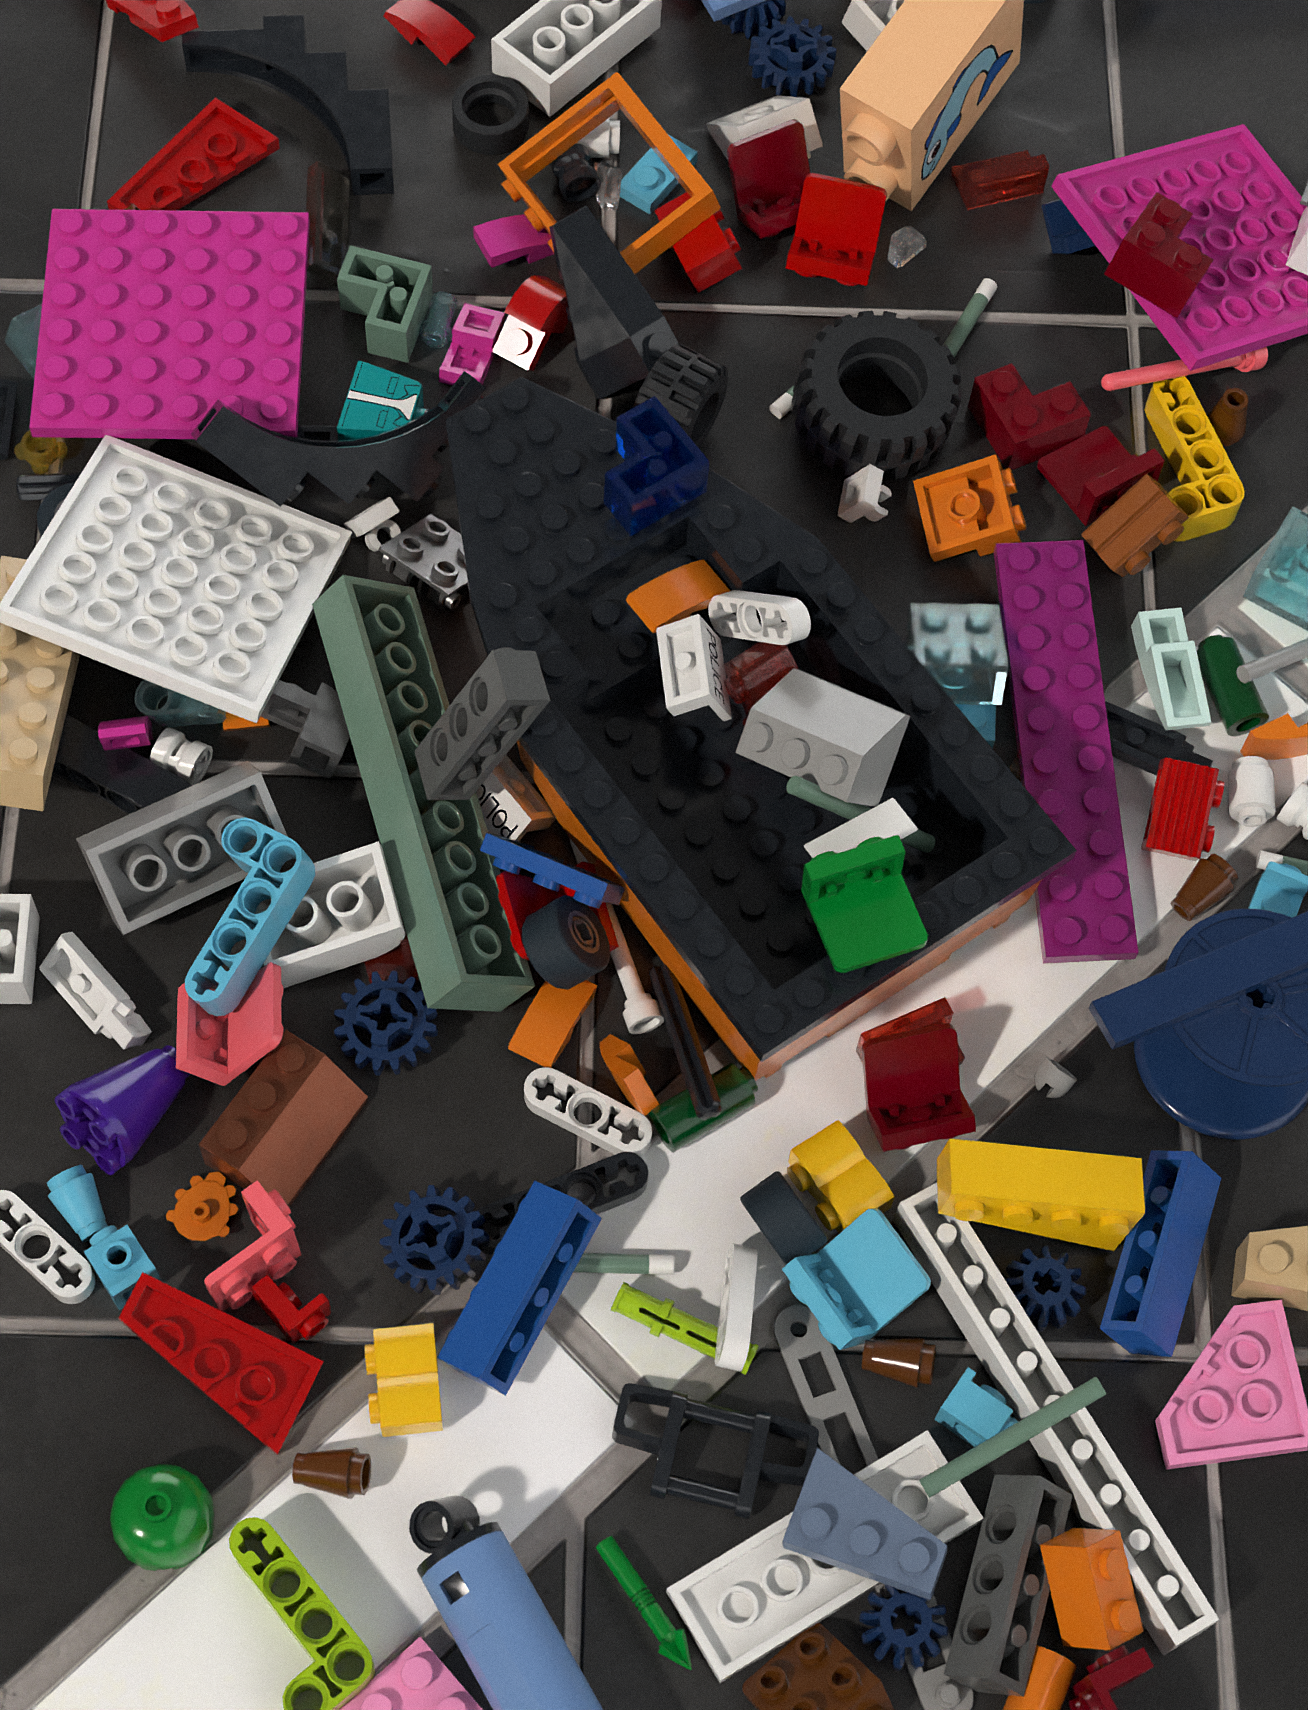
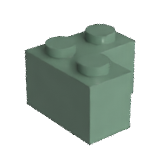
(391, 295)

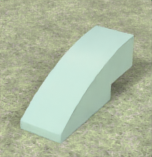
(1171, 668)

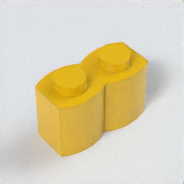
(838, 1177)
(406, 1380)

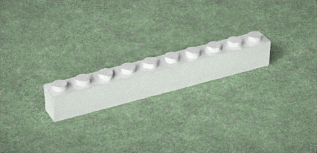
(1073, 1448)

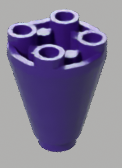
(120, 1106)

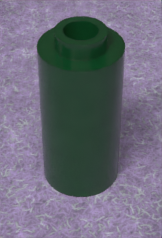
(1235, 701)
(676, 1117)

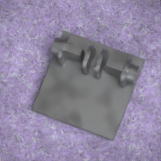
(431, 557)

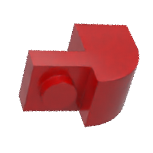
(533, 315)

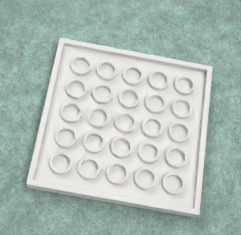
(176, 578)

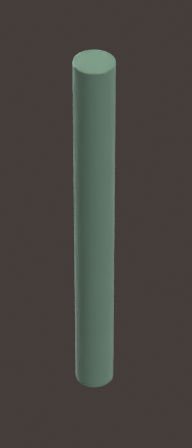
(812, 793)
(1012, 1437)

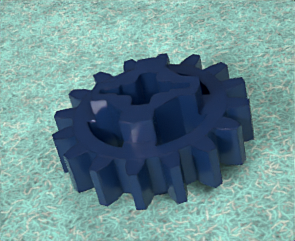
(792, 56)
(367, 1019)
(416, 1245)

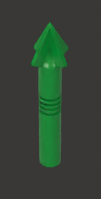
(672, 1641)

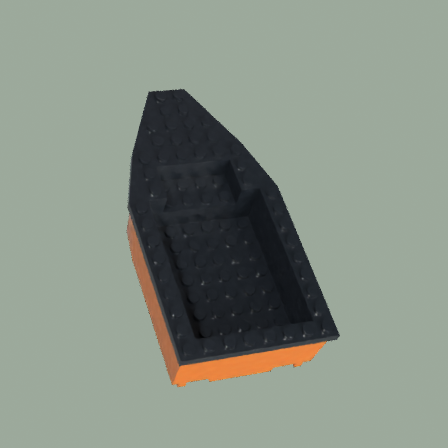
(663, 798)

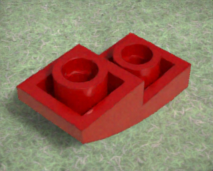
(431, 25)

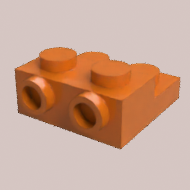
(969, 508)

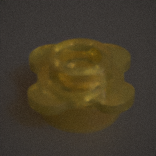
(40, 462)

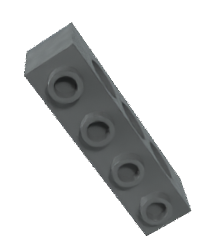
(482, 724)
(1007, 1586)

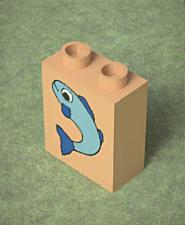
(925, 90)

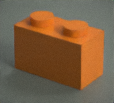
(1091, 1588)

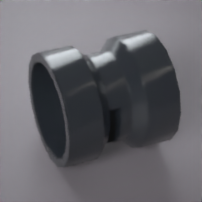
(577, 177)

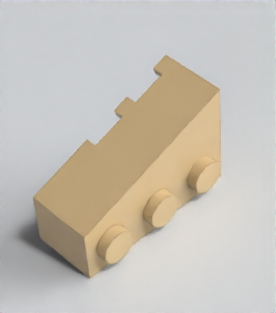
(1273, 1267)

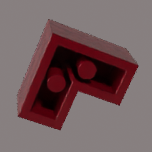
(1156, 261)
(1024, 424)

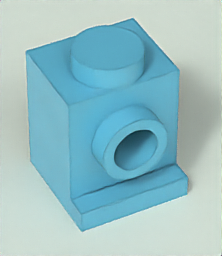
(118, 1278)
(975, 1411)

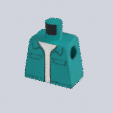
(379, 402)

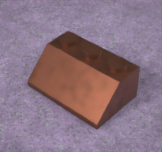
(283, 1120)

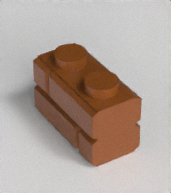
(1136, 527)

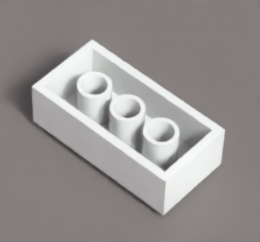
(569, 44)

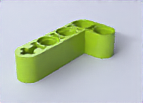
(295, 1613)

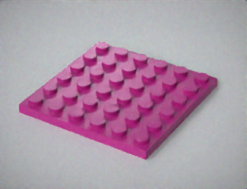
(1240, 219)
(167, 316)

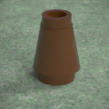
(1230, 416)
(1204, 887)
(901, 1360)
(334, 1471)

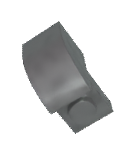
(316, 719)

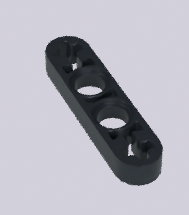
(609, 1167)

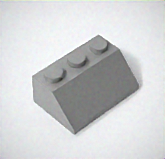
(825, 737)

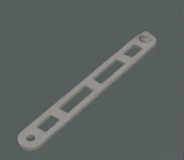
(933, 1687)

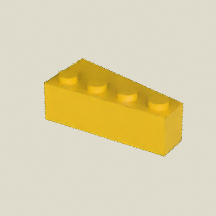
(1042, 1191)

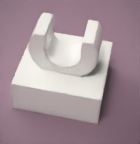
(861, 495)
(372, 520)

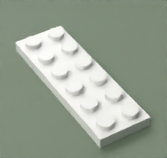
(768, 1595)

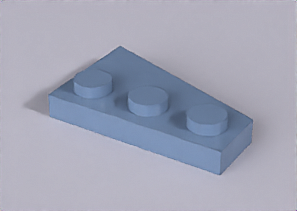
(861, 1531)

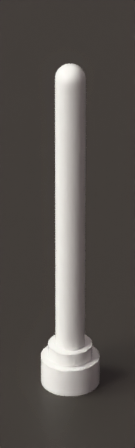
(641, 1011)

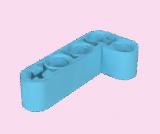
(239, 919)

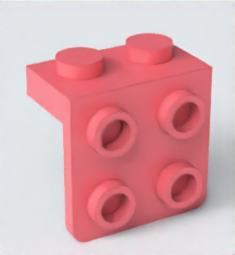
(229, 1044)
(269, 1255)

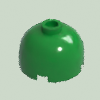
(162, 1517)

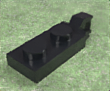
(1146, 742)

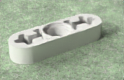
(771, 611)
(582, 1093)
(70, 1260)
(736, 1307)

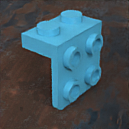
(858, 1280)

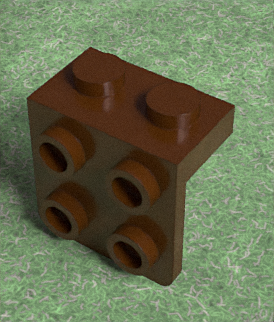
(815, 1675)

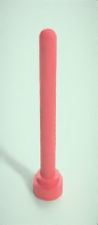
(1158, 372)

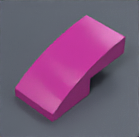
(510, 239)
(472, 344)
(125, 733)

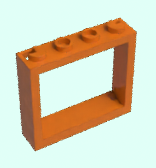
(576, 124)

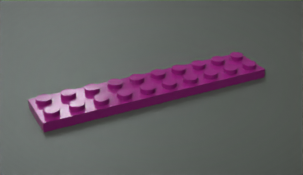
(1066, 747)

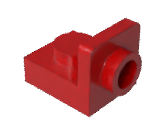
(282, 1307)

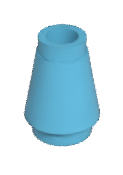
(78, 1201)

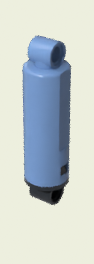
(495, 1611)

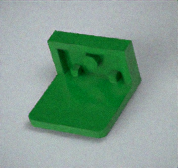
(863, 904)

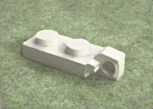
(93, 992)

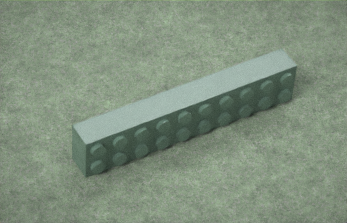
(430, 846)

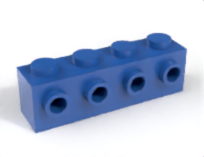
(1161, 1254)
(519, 1287)

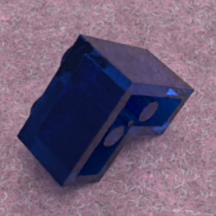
(659, 469)

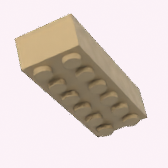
(33, 706)

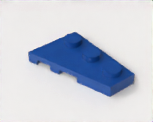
(550, 871)

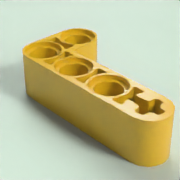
(1174, 410)

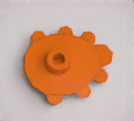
(203, 1208)

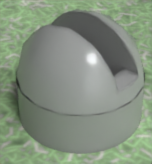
(1055, 1076)

